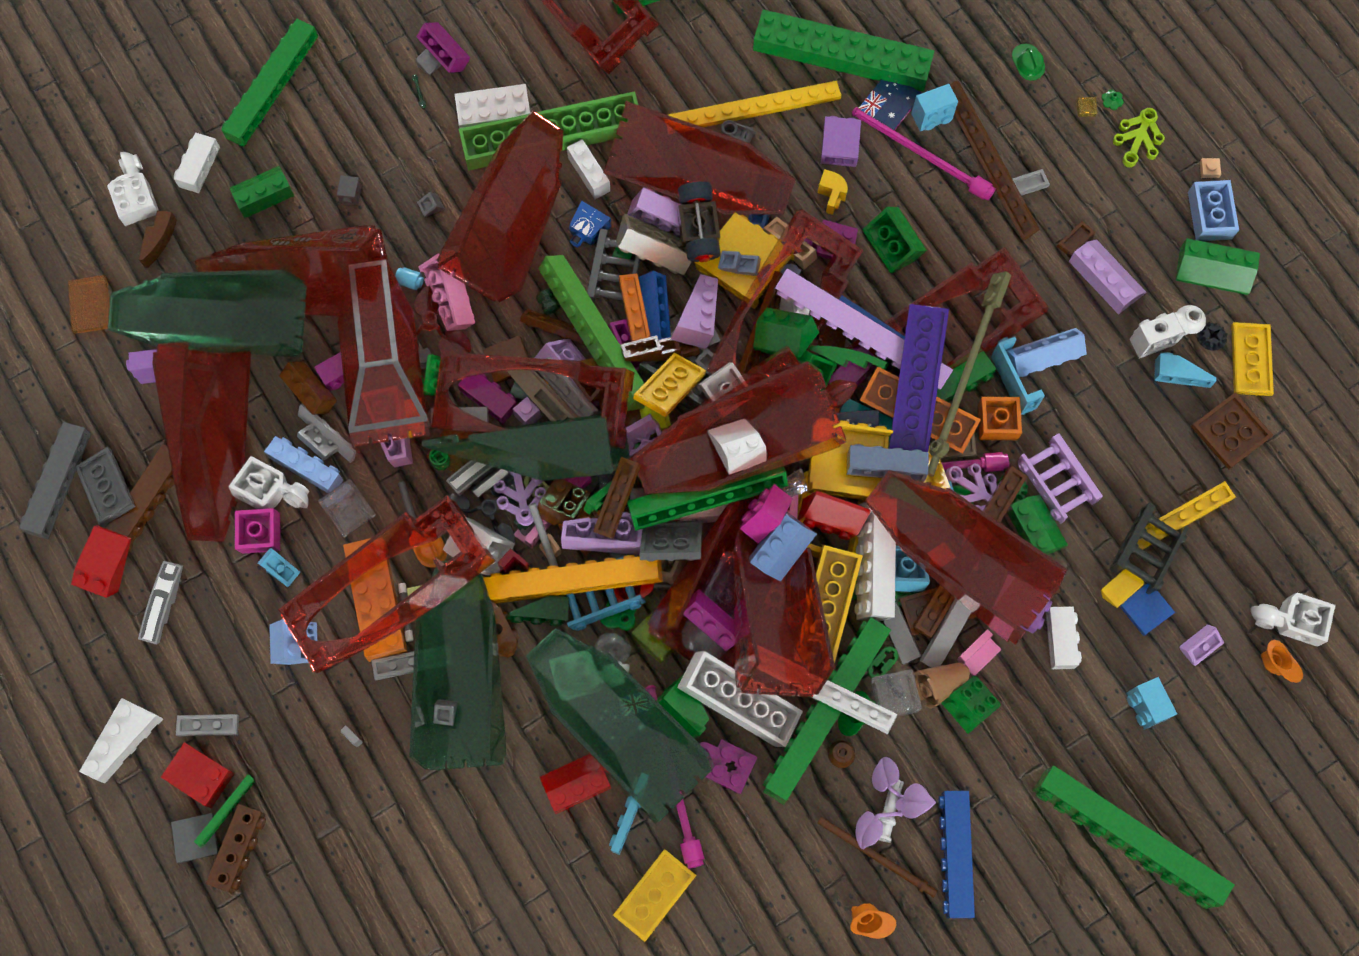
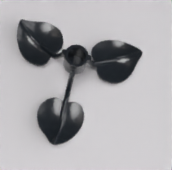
(489, 507)

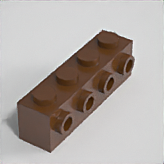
(236, 849)

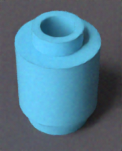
(409, 278)

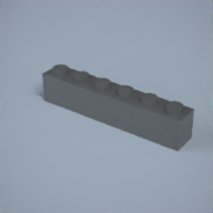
(55, 480)

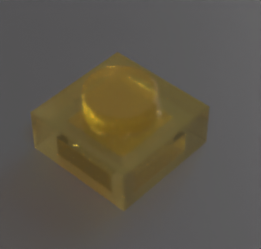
(1087, 107)

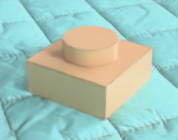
(1210, 168)

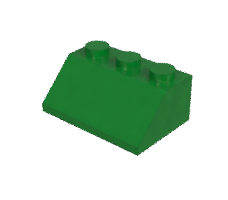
(261, 192)
(894, 239)
(784, 328)
(1036, 524)

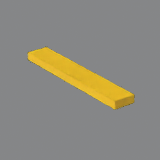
(1190, 511)

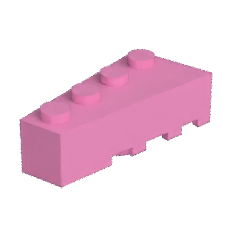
(450, 296)

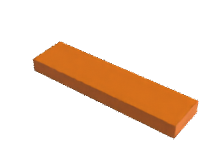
(634, 306)

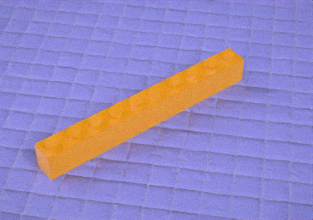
(572, 579)

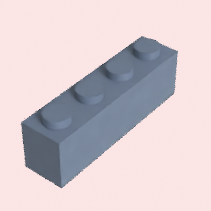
(878, 461)

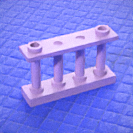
(1068, 462)

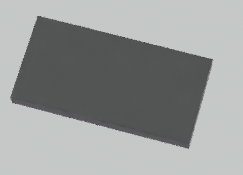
(105, 486)

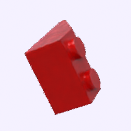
(102, 562)
(197, 775)

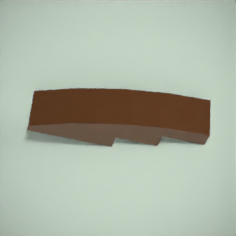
(656, 350)

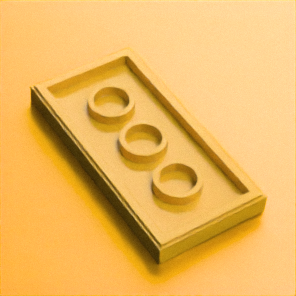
(1252, 359)
(669, 384)
(654, 895)

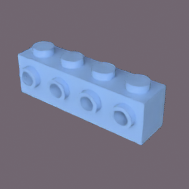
(1048, 352)
(303, 465)

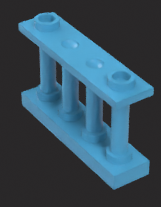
(579, 623)

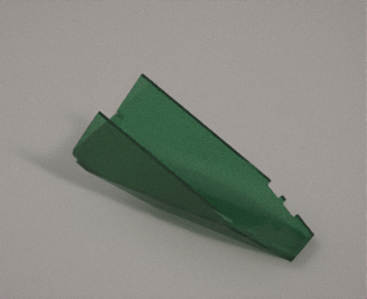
(215, 311)
(541, 449)
(458, 663)
(618, 723)

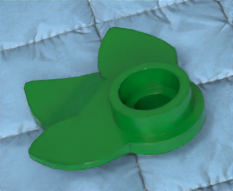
(616, 620)

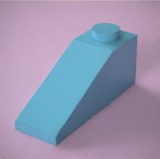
(1178, 370)

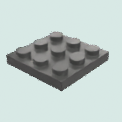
(672, 541)

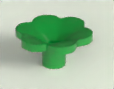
(1112, 99)

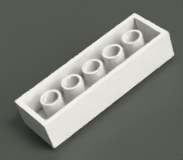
(877, 571)
(761, 714)

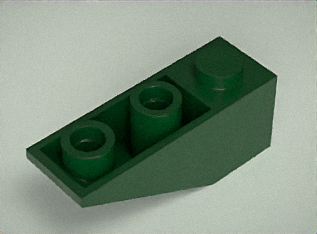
(546, 610)

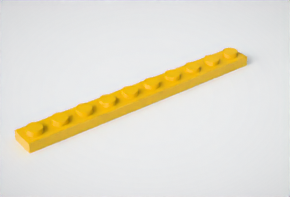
(762, 105)

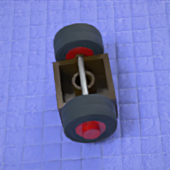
(698, 221)

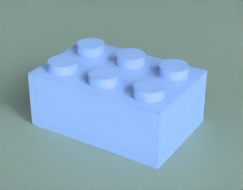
(1213, 210)

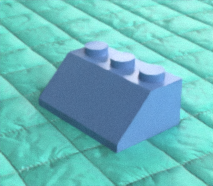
(782, 547)

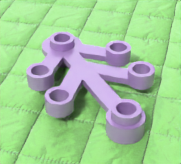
(979, 489)
(520, 496)

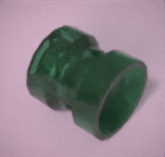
(548, 302)

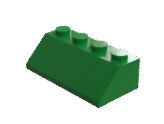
(1217, 266)

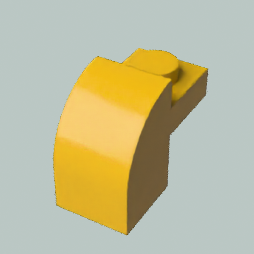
(835, 187)

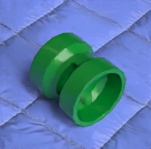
(441, 462)

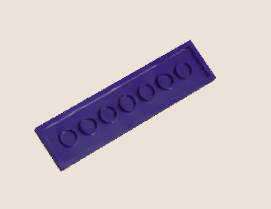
(919, 377)

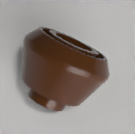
(841, 760)

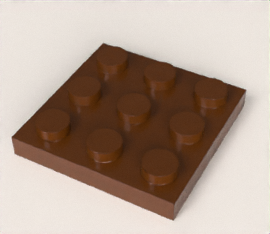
(1232, 431)

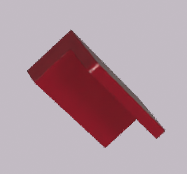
(511, 561)

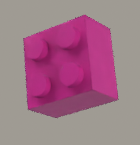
(765, 513)
(257, 530)

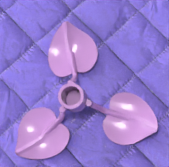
(911, 804)

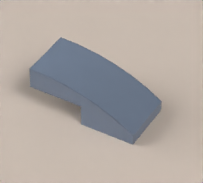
(741, 264)

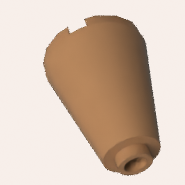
(940, 682)

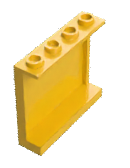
(747, 239)
(829, 469)

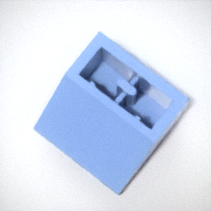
(283, 645)

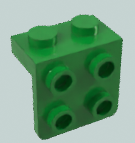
(431, 375)
(971, 704)

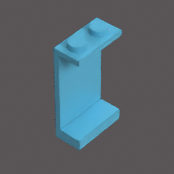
(1011, 379)

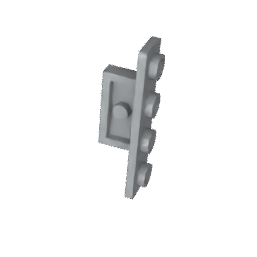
(322, 438)

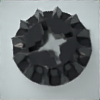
(1212, 344)

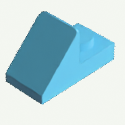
(278, 567)

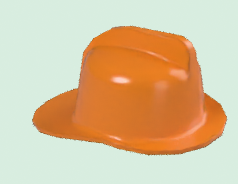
(427, 552)
(1280, 662)
(871, 922)

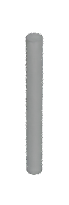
(542, 534)

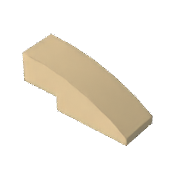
(804, 258)

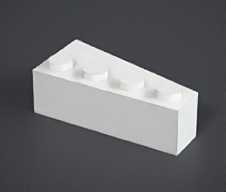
(118, 740)

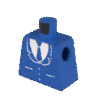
(587, 225)

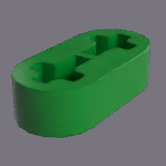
(879, 660)

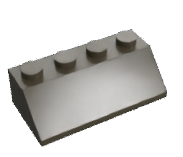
(652, 244)

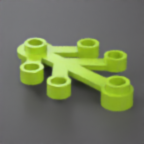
(1140, 135)

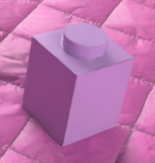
(527, 412)

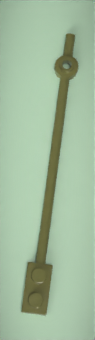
(992, 300)

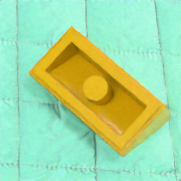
(1121, 588)

